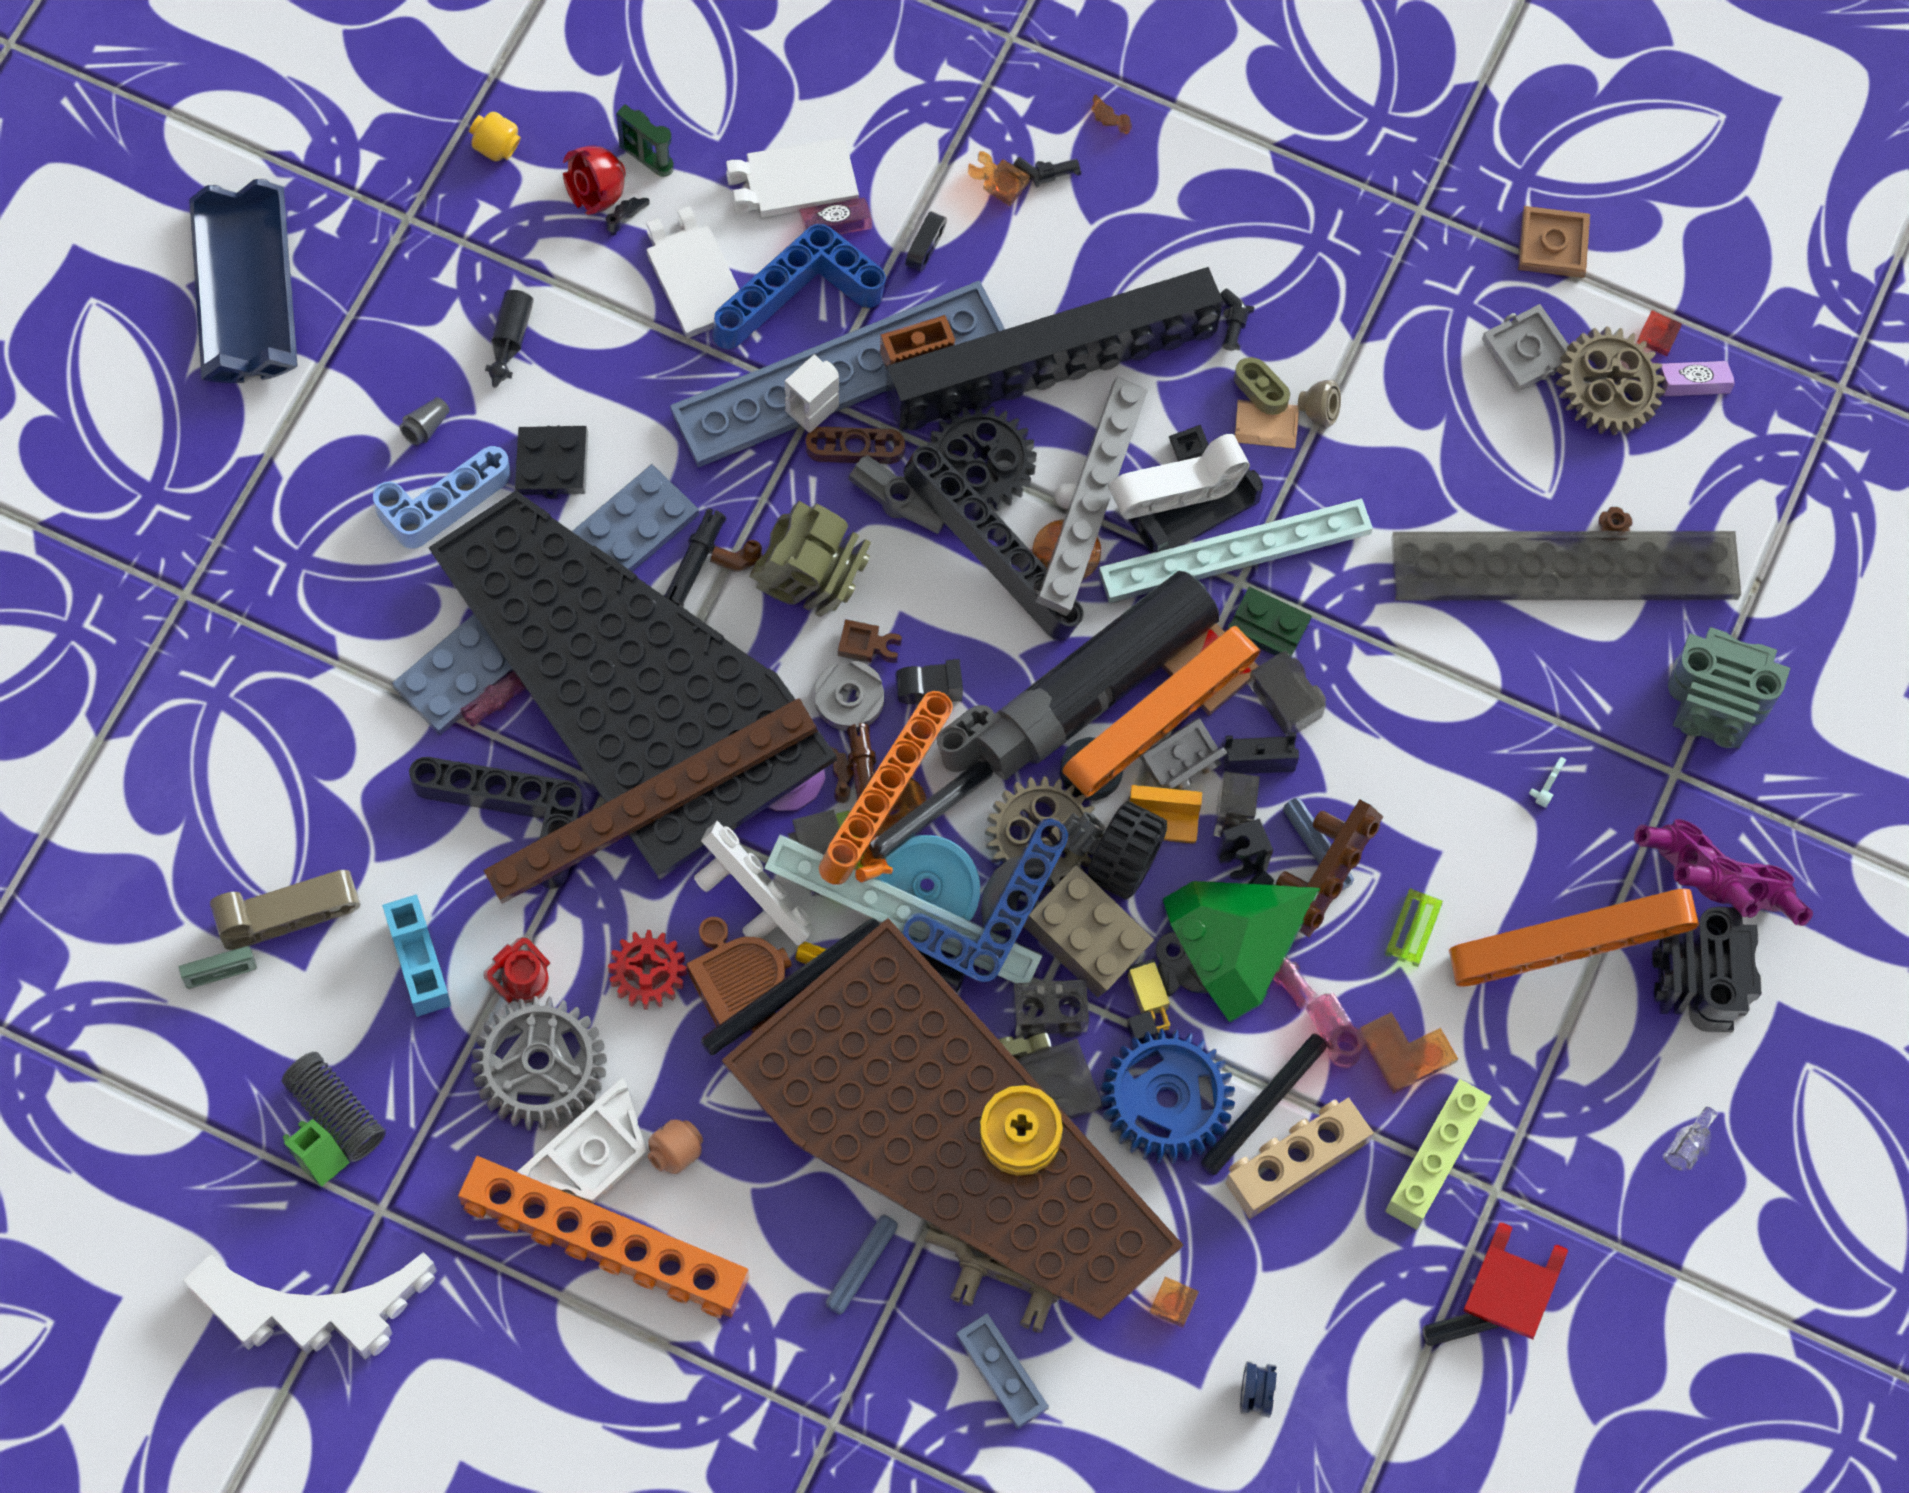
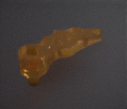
(1108, 118)

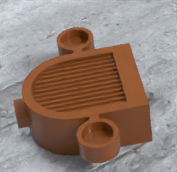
(734, 970)

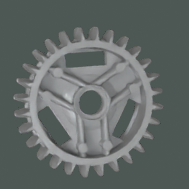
(561, 1078)

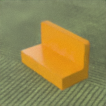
(1176, 806)

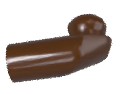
(739, 560)

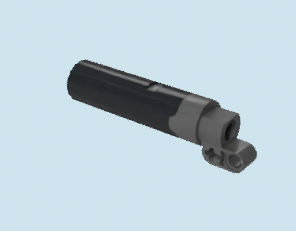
(1083, 682)

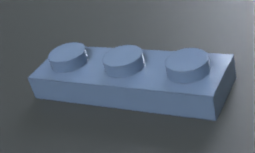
(1002, 1371)

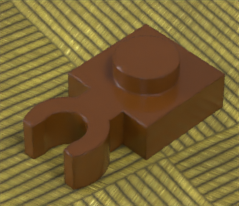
(862, 641)

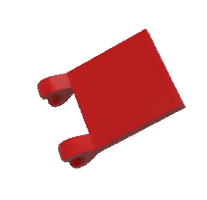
(1512, 1289)

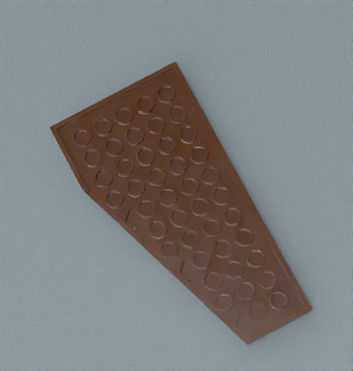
(890, 1087)

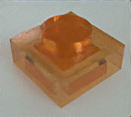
(1174, 1302)

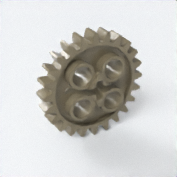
(1606, 352)
(1061, 805)

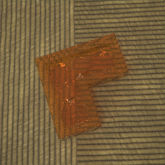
(1403, 1061)

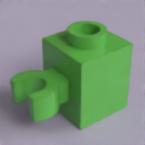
(316, 1152)

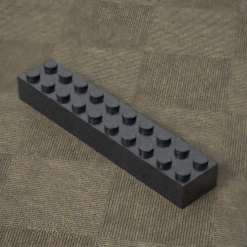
(1053, 349)

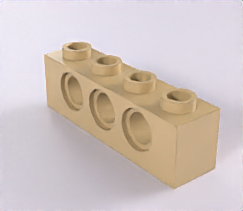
(1257, 1194)

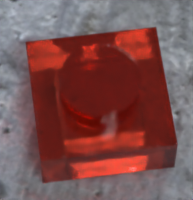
(1659, 333)

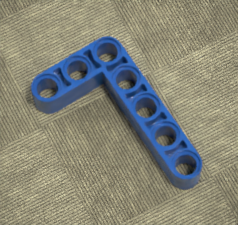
(791, 279)
(1000, 913)

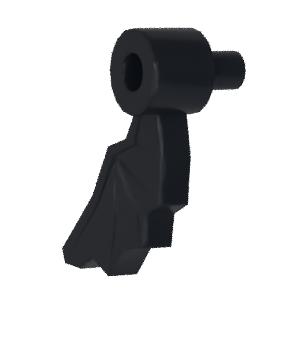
(625, 210)

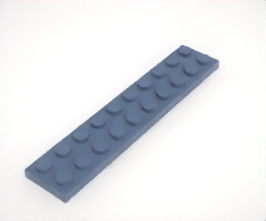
(754, 404)
(467, 660)

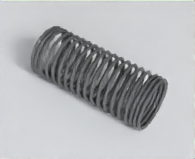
(307, 1072)

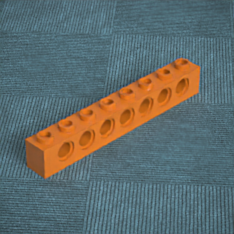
(488, 1178)

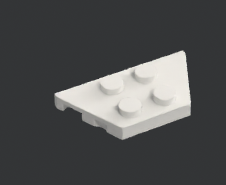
(592, 1149)

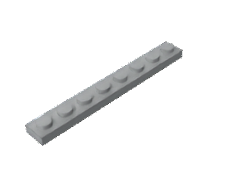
(1091, 496)

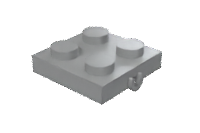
(1526, 347)

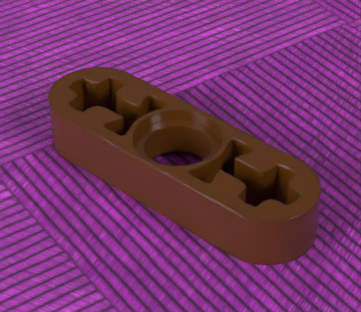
(830, 435)

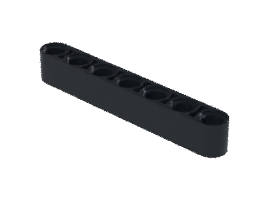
(976, 535)

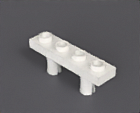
(749, 873)

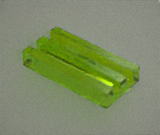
(1404, 954)

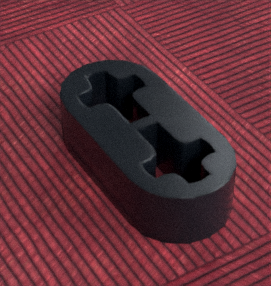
(926, 241)

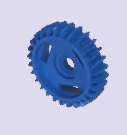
(1179, 1074)

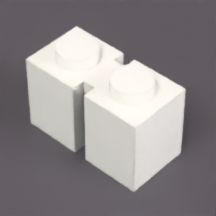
(812, 392)

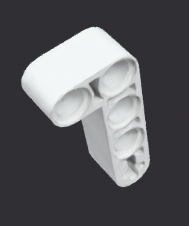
(1182, 482)

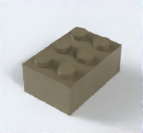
(1087, 931)

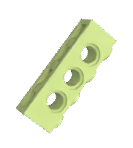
(1438, 1154)

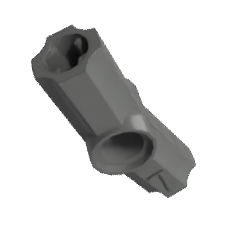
(882, 483)

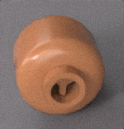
(675, 1146)

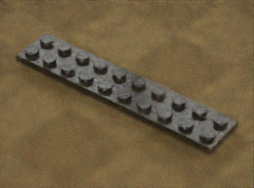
(1566, 565)

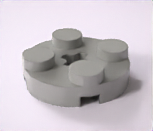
(846, 677)

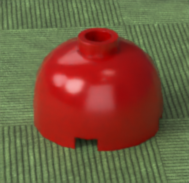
(594, 178)

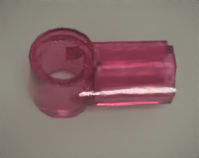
(1335, 1028)

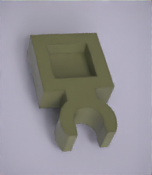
(1021, 1047)

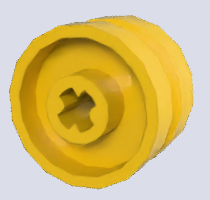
(1021, 1108)

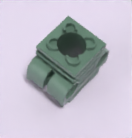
(1724, 686)

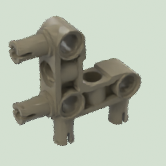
(975, 1268)

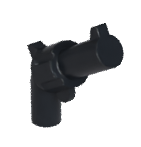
(1047, 171)
(1236, 318)

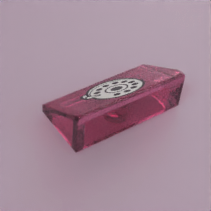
(840, 216)

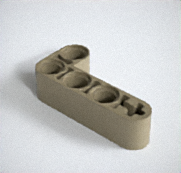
(283, 910)

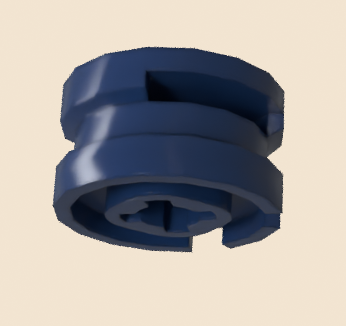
(1258, 1389)

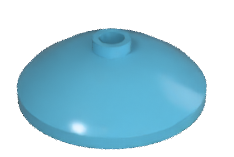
(944, 863)

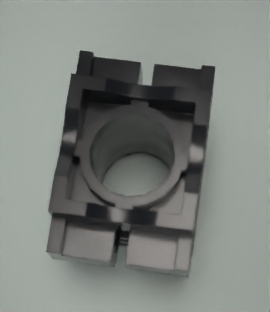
(1709, 970)

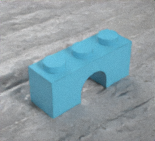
(416, 955)

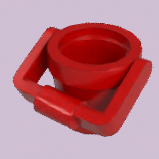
(523, 972)

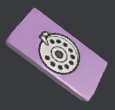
(1697, 378)

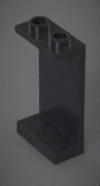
(1183, 524)

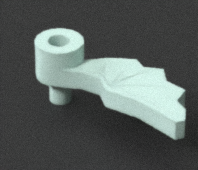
(1544, 796)

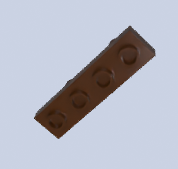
(1342, 856)

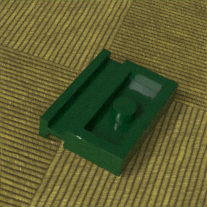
(1270, 622)

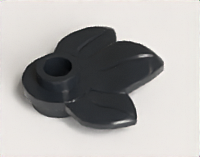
(1177, 969)

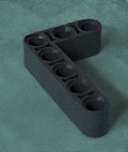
(508, 801)

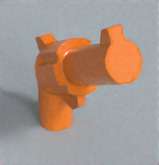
(872, 867)

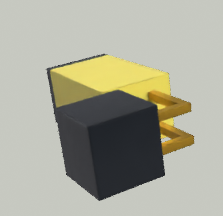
(1150, 999)

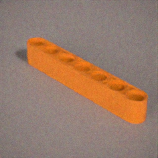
(1161, 711)
(909, 748)
(1573, 937)

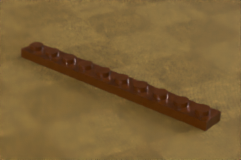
(650, 800)

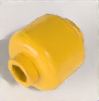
(494, 136)

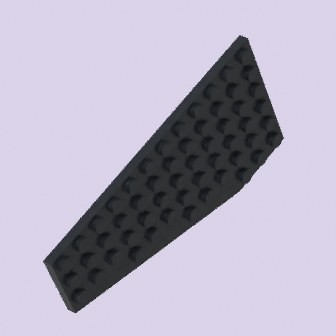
(621, 670)

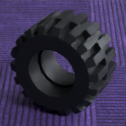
(1127, 850)

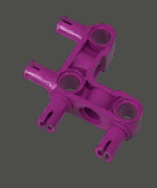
(1723, 879)

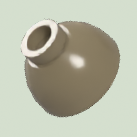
(1321, 402)

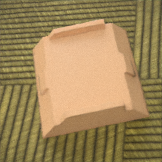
(1266, 429)

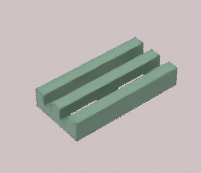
(217, 967)

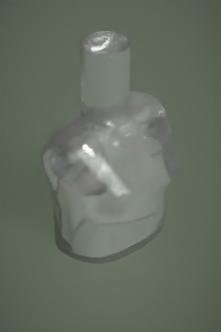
(1691, 1142)

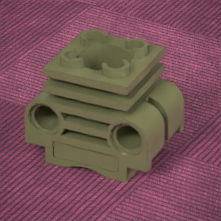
(810, 559)

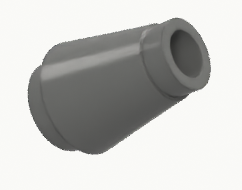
(423, 422)

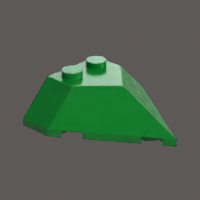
(1237, 936)

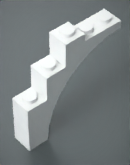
(308, 1320)

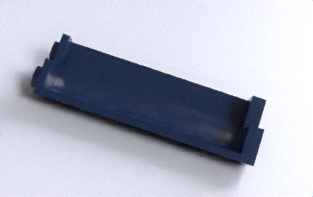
(243, 282)

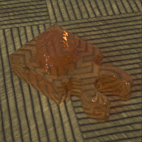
(1001, 180)

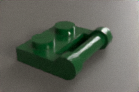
(638, 136)

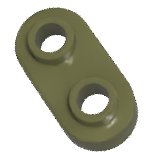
(1265, 389)

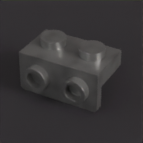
(1182, 756)

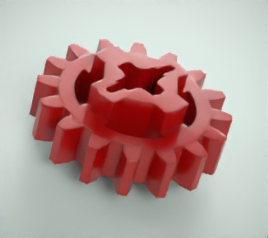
(660, 972)

